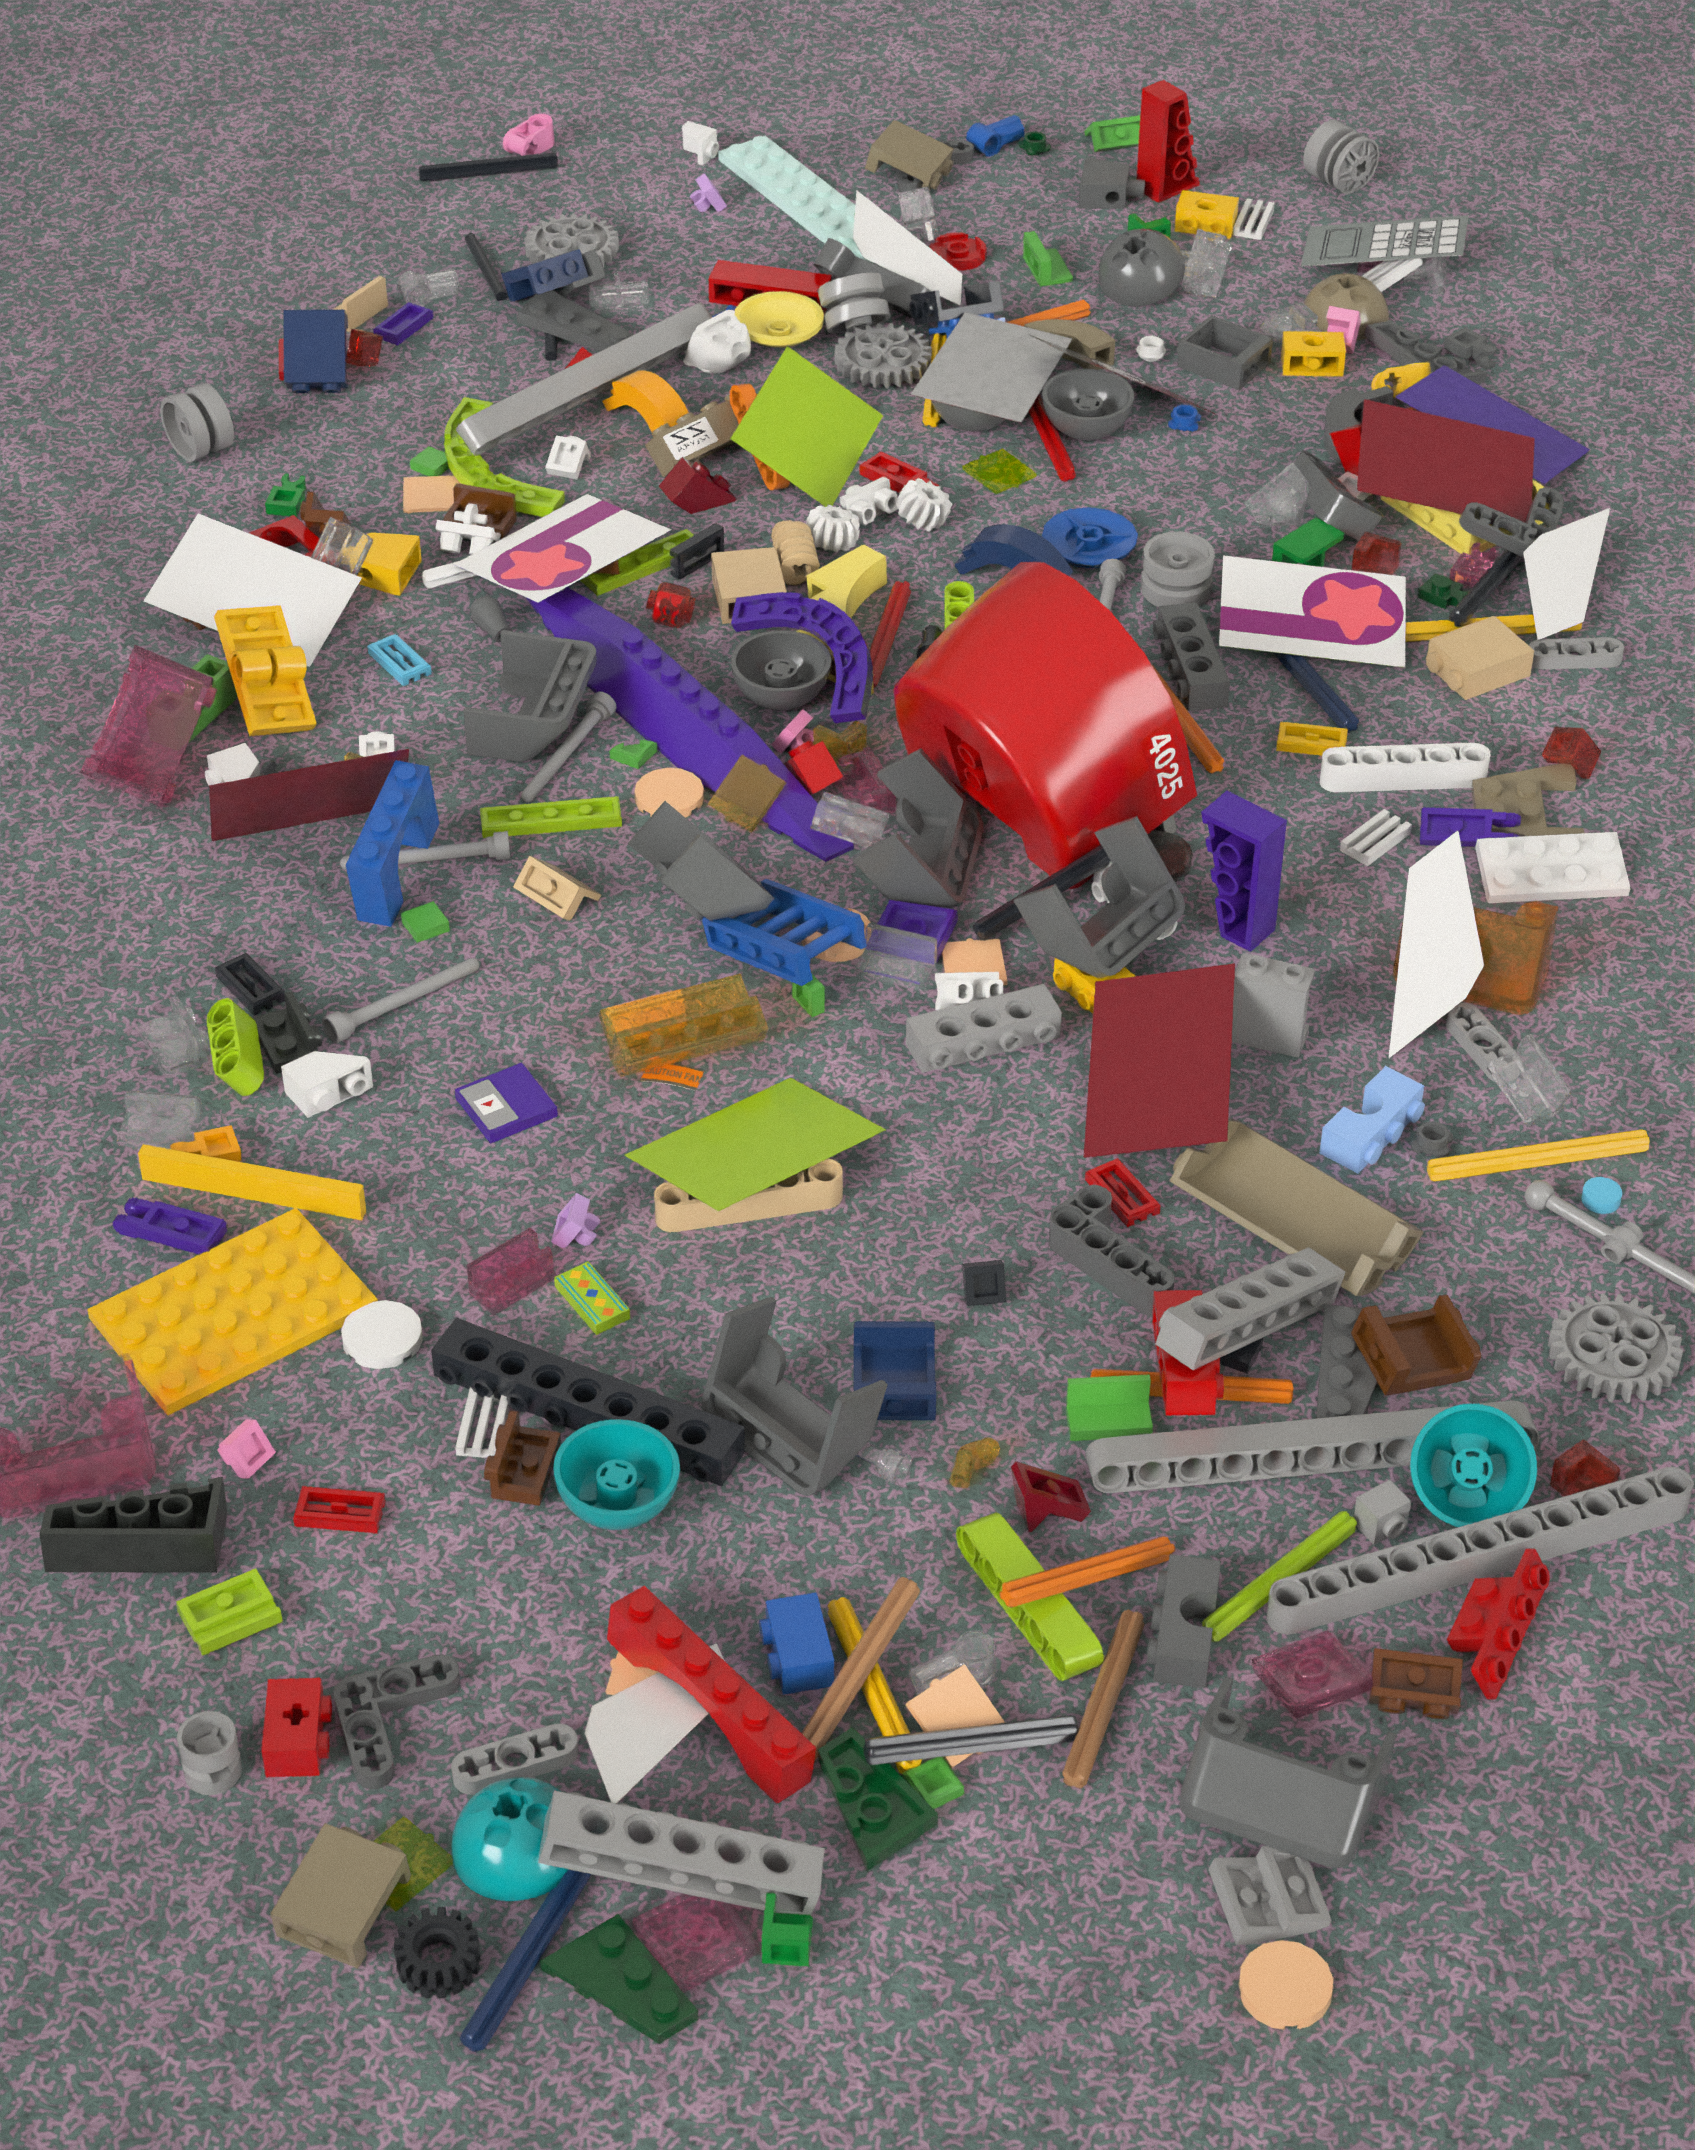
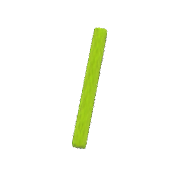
(1294, 1562)

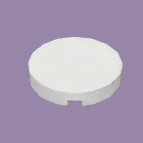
(382, 1334)

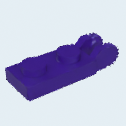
(1472, 824)
(170, 1225)

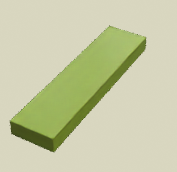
(637, 564)
(551, 816)

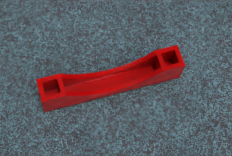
(763, 1739)

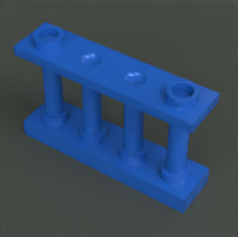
(782, 954)

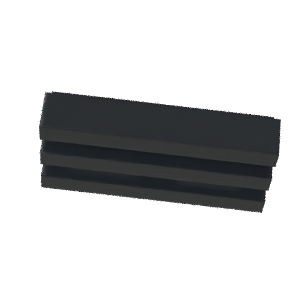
(697, 549)
(243, 985)

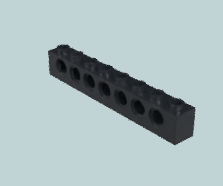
(579, 1396)

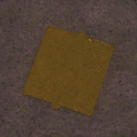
(747, 793)

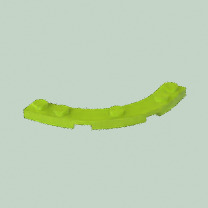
(475, 470)

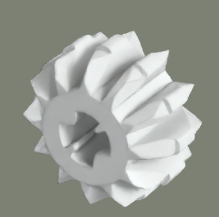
(923, 504)
(833, 528)

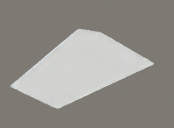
(897, 250)
(1562, 572)
(1437, 943)

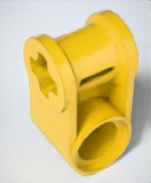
(1401, 377)

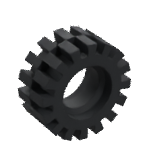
(442, 1974)

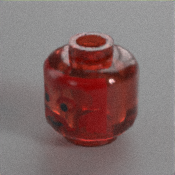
(671, 604)

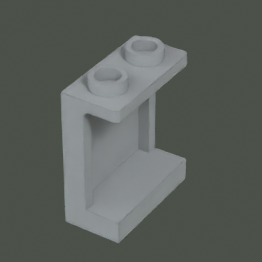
(1271, 1004)

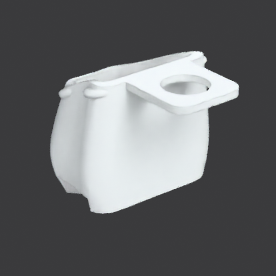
(718, 344)

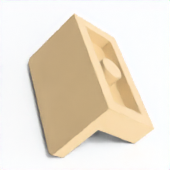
(365, 302)
(553, 887)

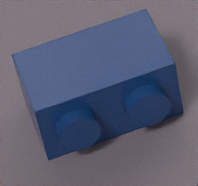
(798, 1643)

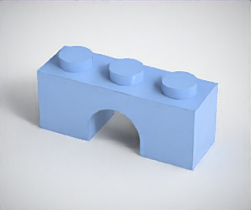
(1389, 1106)

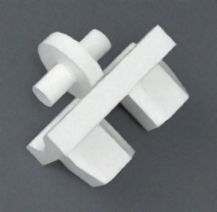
(870, 500)
(454, 532)
(966, 987)

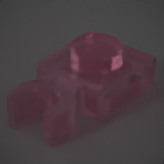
(1472, 567)

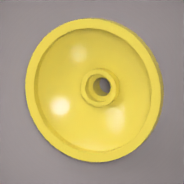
(780, 318)

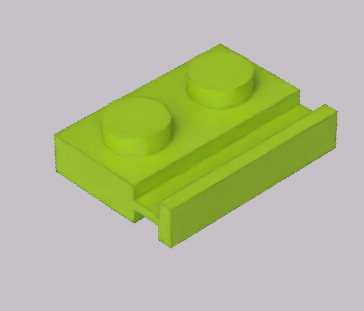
(229, 1611)

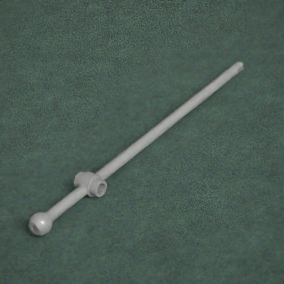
(1619, 1242)

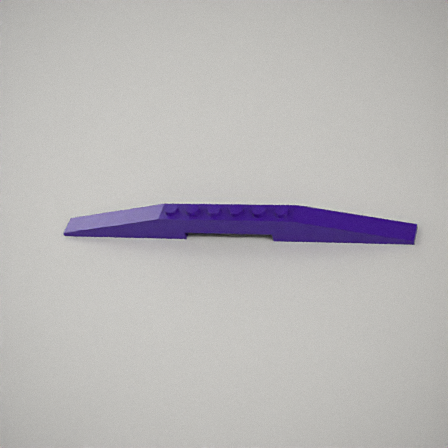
(680, 713)

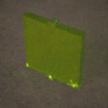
(999, 471)
(424, 1858)

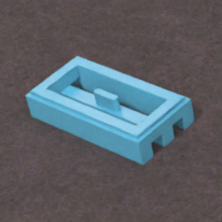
(393, 661)

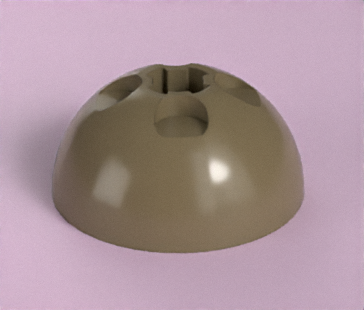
(1350, 293)

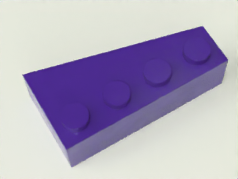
(1247, 867)

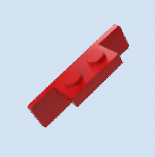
(1497, 1620)

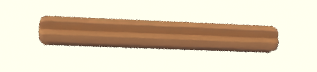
(860, 1662)
(1103, 1699)

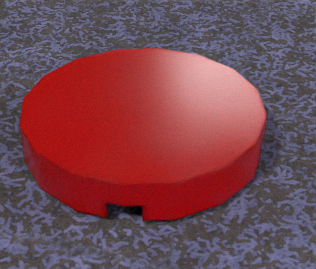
(968, 257)

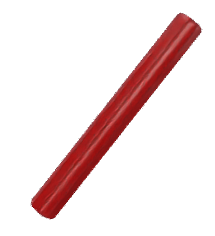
(1052, 441)
(888, 627)

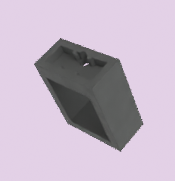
(1251, 348)

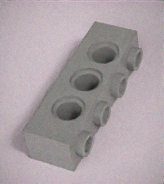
(983, 1028)

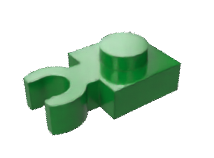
(286, 499)

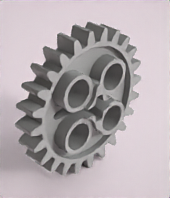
(570, 234)
(882, 355)
(1615, 1348)

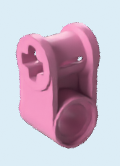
(531, 136)

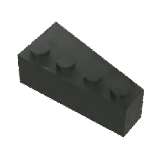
(137, 1532)

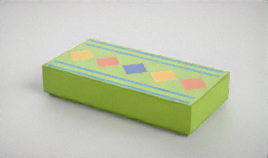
(592, 1298)

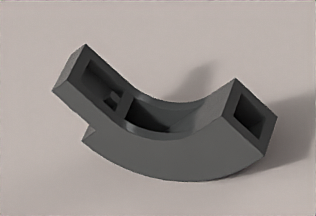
(1347, 411)

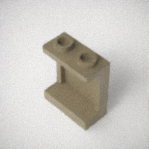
(912, 154)
(339, 1893)

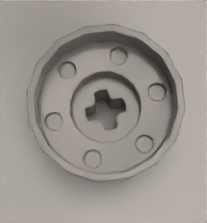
(1341, 156)

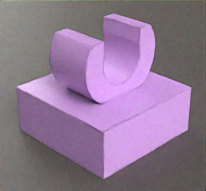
(707, 195)
(575, 1223)

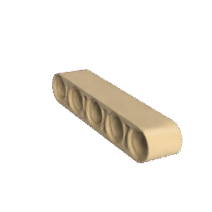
(807, 1191)

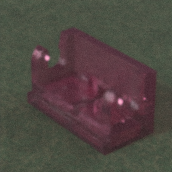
(862, 782)
(510, 1272)

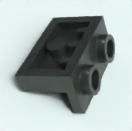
(287, 1033)

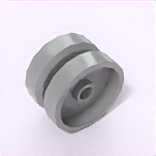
(853, 302)
(197, 422)
(1177, 569)

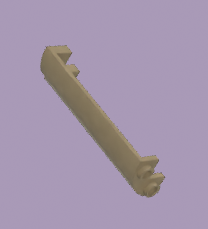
(1296, 1205)

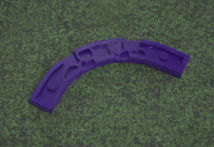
(829, 624)

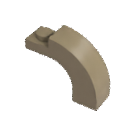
(1085, 340)

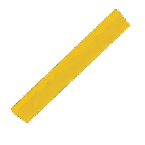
(252, 1182)

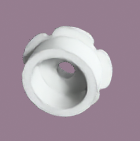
(1151, 348)

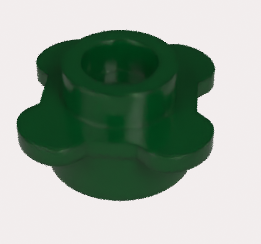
(1034, 143)

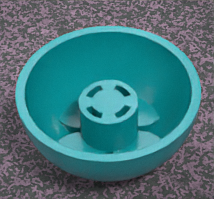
(1490, 1450)
(616, 1473)
(501, 1838)

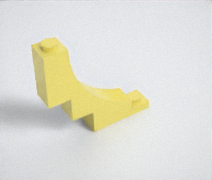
(847, 585)

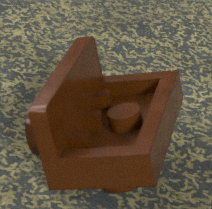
(496, 504)
(316, 516)
(521, 1462)
(1416, 1683)

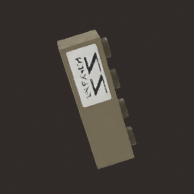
(693, 436)

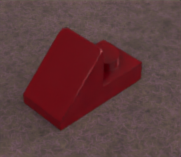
(1045, 1492)

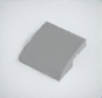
(1269, 1896)

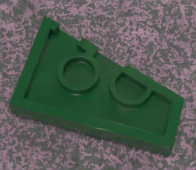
(873, 1799)
(624, 1977)

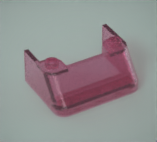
(81, 1468)

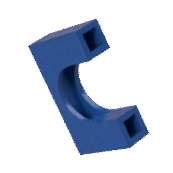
(401, 815)

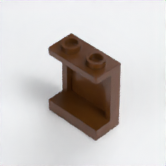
(1417, 1347)

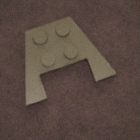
(1522, 795)

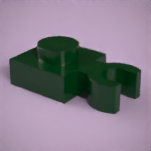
(1441, 591)

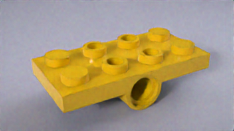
(266, 670)

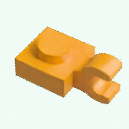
(214, 1143)

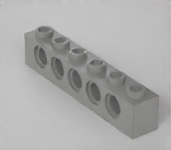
(1249, 1308)
(661, 1864)

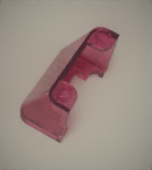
(149, 727)

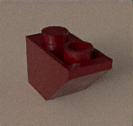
(694, 488)

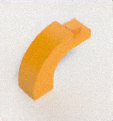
(649, 396)

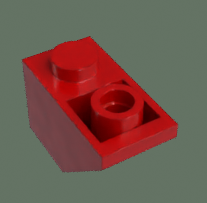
(813, 766)

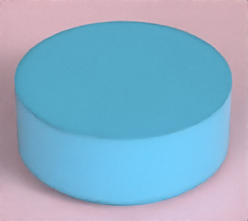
(1601, 1195)

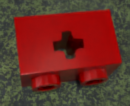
(294, 1727)

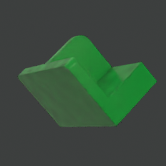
(1307, 544)

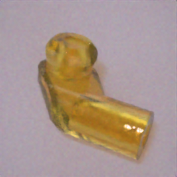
(971, 1458)

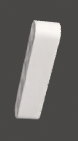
(1403, 767)

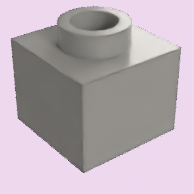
(1382, 1512)

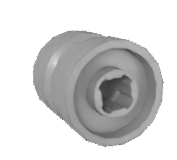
(209, 1752)

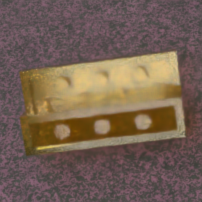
(682, 1025)

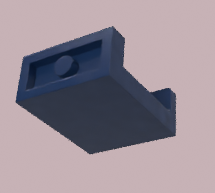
(544, 275)
(315, 350)
(904, 1359)

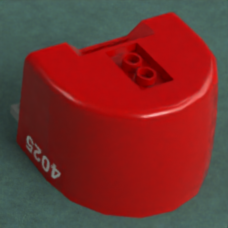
(1048, 717)

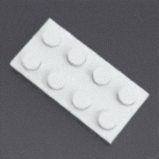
(1552, 867)

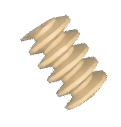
(795, 551)

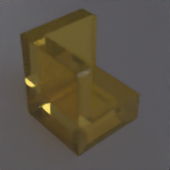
(849, 741)

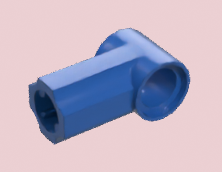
(991, 137)

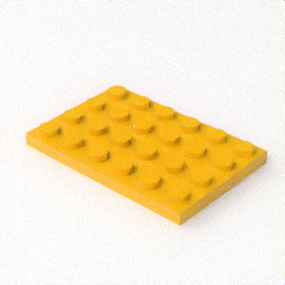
(231, 1310)

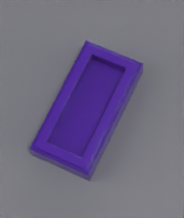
(403, 323)

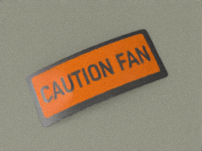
(674, 1075)

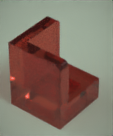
(363, 348)
(1376, 554)
(1572, 747)
(1582, 1469)

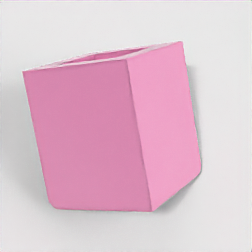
(1347, 322)

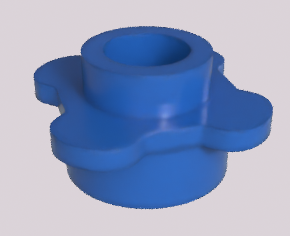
(1184, 418)

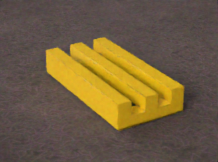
(1291, 741)

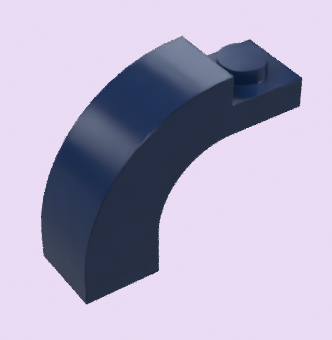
(1008, 547)

